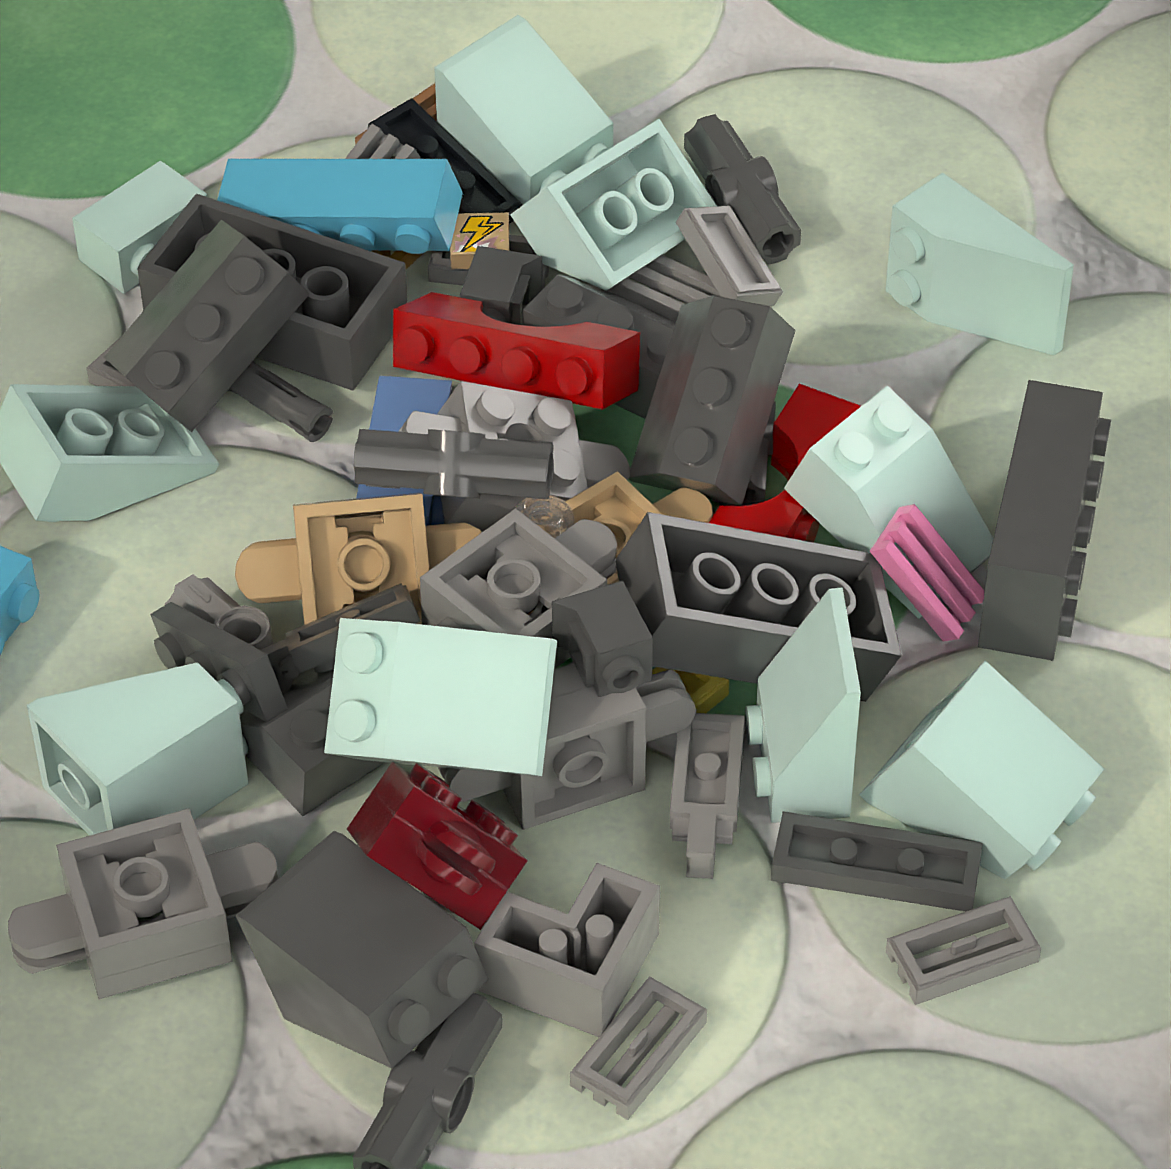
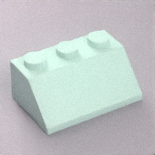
(614, 209)

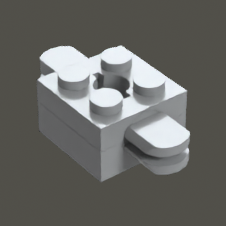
(519, 416)
(514, 571)
(590, 750)
(134, 875)

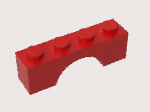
(572, 362)
(797, 428)

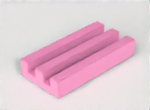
(932, 565)

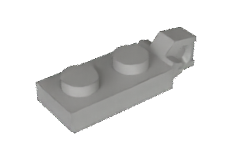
(706, 787)

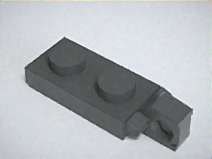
(316, 642)

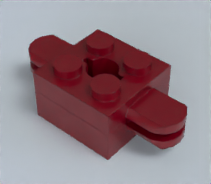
(436, 845)

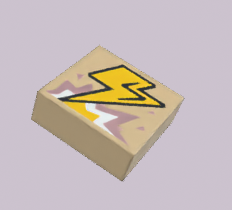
(477, 230)

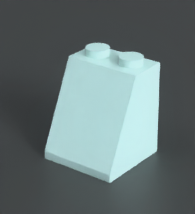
(519, 109)
(140, 747)
(988, 774)

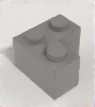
(574, 962)

